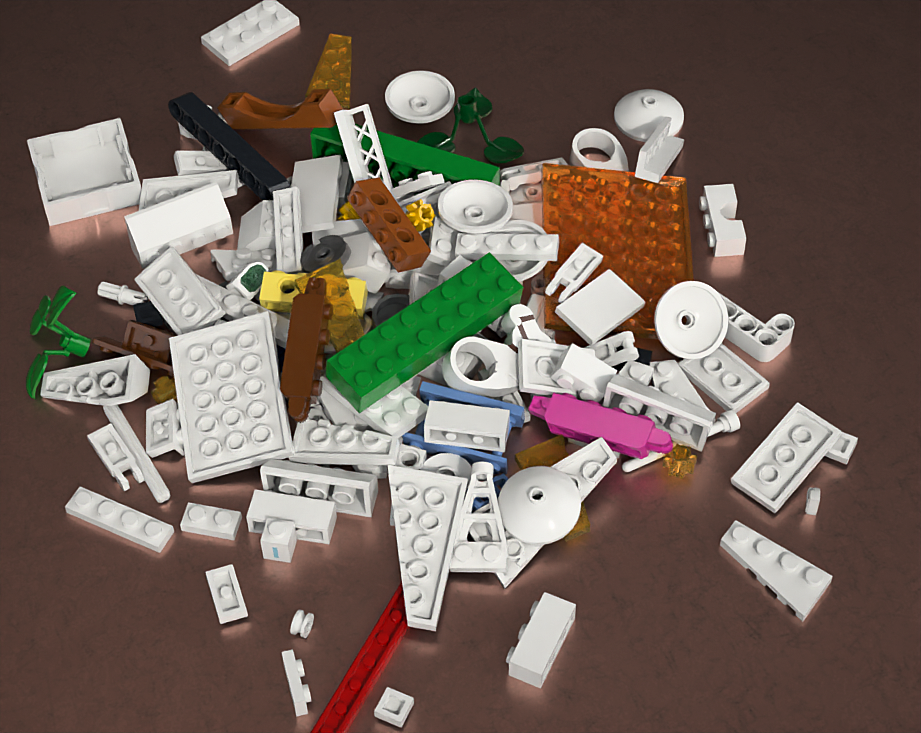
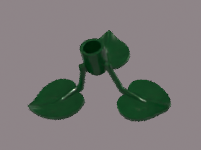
(468, 109)

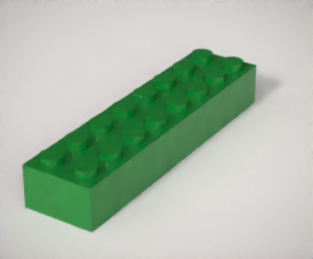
(406, 158)
(423, 332)

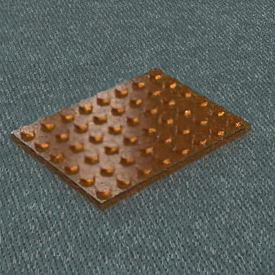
(629, 221)

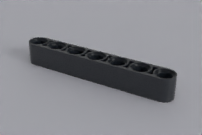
(227, 145)

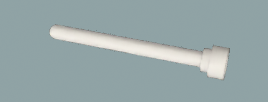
(726, 422)

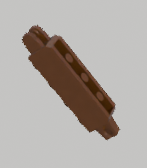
(305, 348)

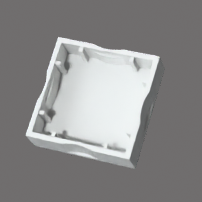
(85, 171)

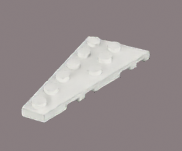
(585, 469)
(426, 527)

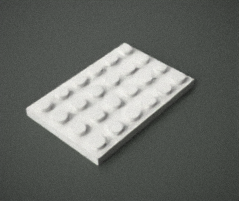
(230, 397)

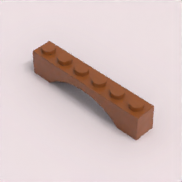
(249, 112)

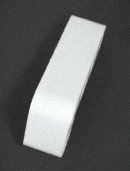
(753, 336)

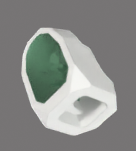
(248, 280)

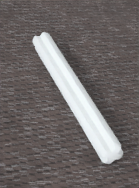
(143, 461)

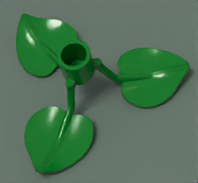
(70, 341)

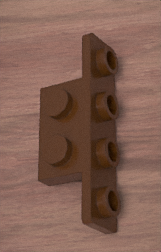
(144, 341)

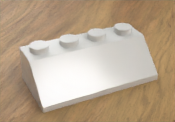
(179, 222)
(683, 420)
(351, 491)

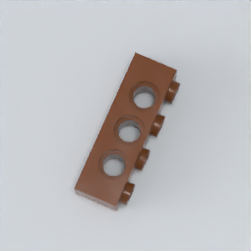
(388, 224)

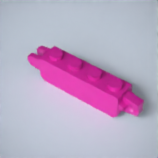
(590, 421)

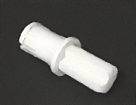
(121, 294)

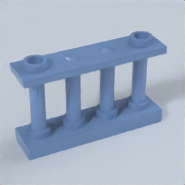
(440, 393)

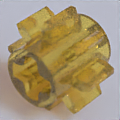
(164, 390)
(680, 461)

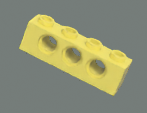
(276, 282)

